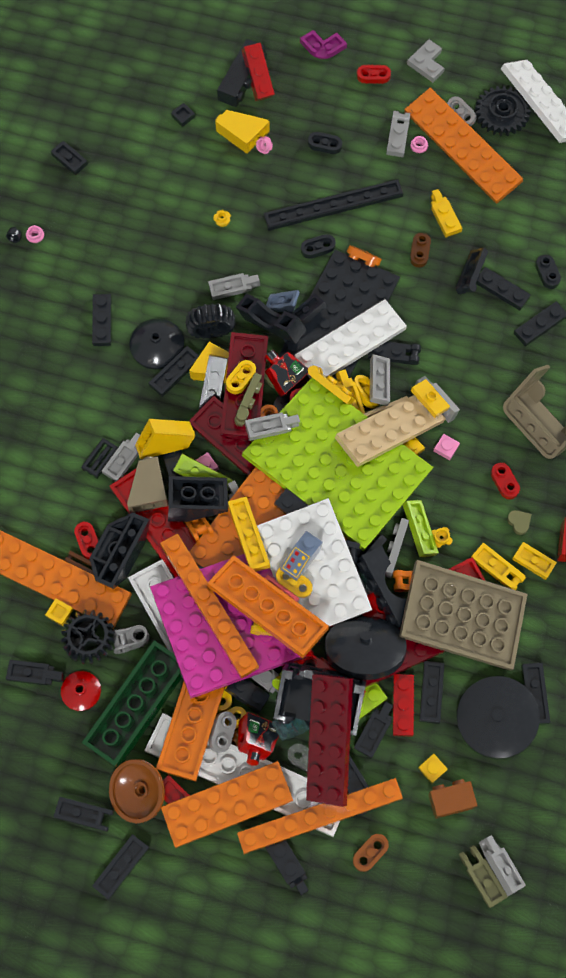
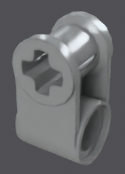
(128, 639)

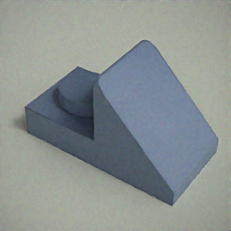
(283, 301)

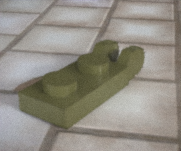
(248, 400)
(484, 878)

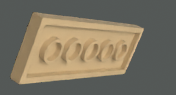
(386, 430)

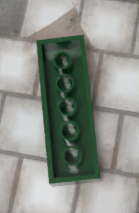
(135, 705)

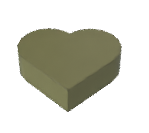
(519, 521)

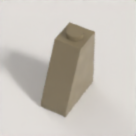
(147, 487)

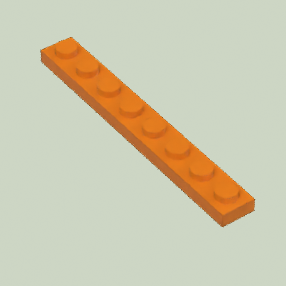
(209, 606)
(318, 816)

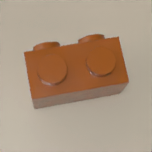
(452, 799)

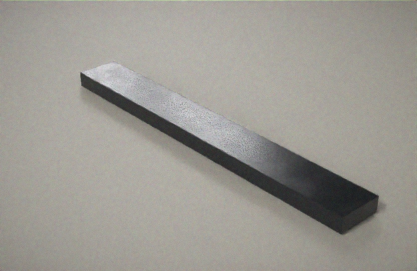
(333, 204)

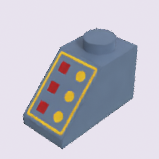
(301, 555)

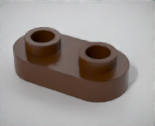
(420, 248)

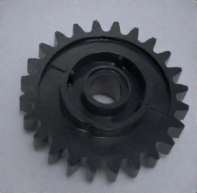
(502, 110)

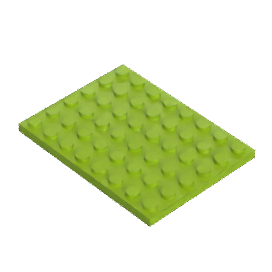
(318, 468)

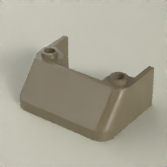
(532, 416)

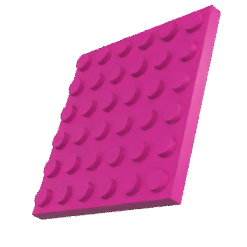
(195, 645)

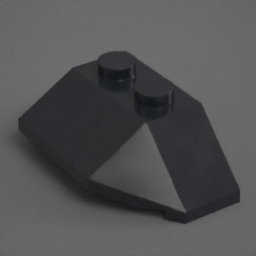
(119, 549)

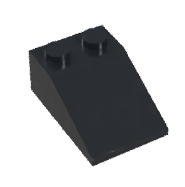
(196, 497)

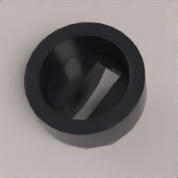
(14, 235)

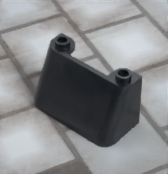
(296, 691)

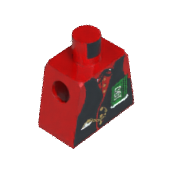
(284, 371)
(256, 738)

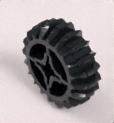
(210, 321)
(85, 644)

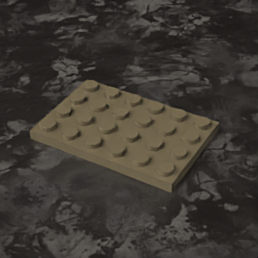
(463, 615)

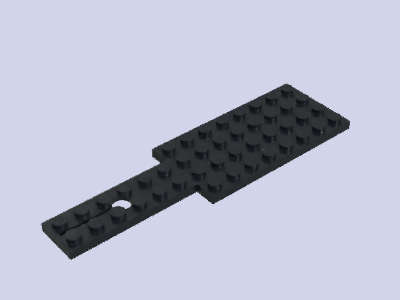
(348, 291)

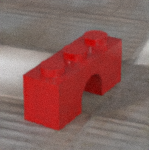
(257, 66)

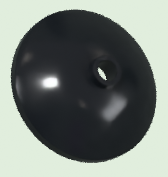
(158, 352)

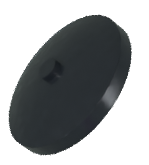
(365, 648)
(498, 717)

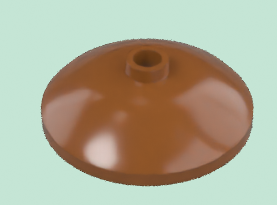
(127, 791)

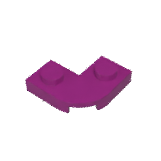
(320, 48)

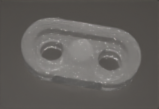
(302, 763)

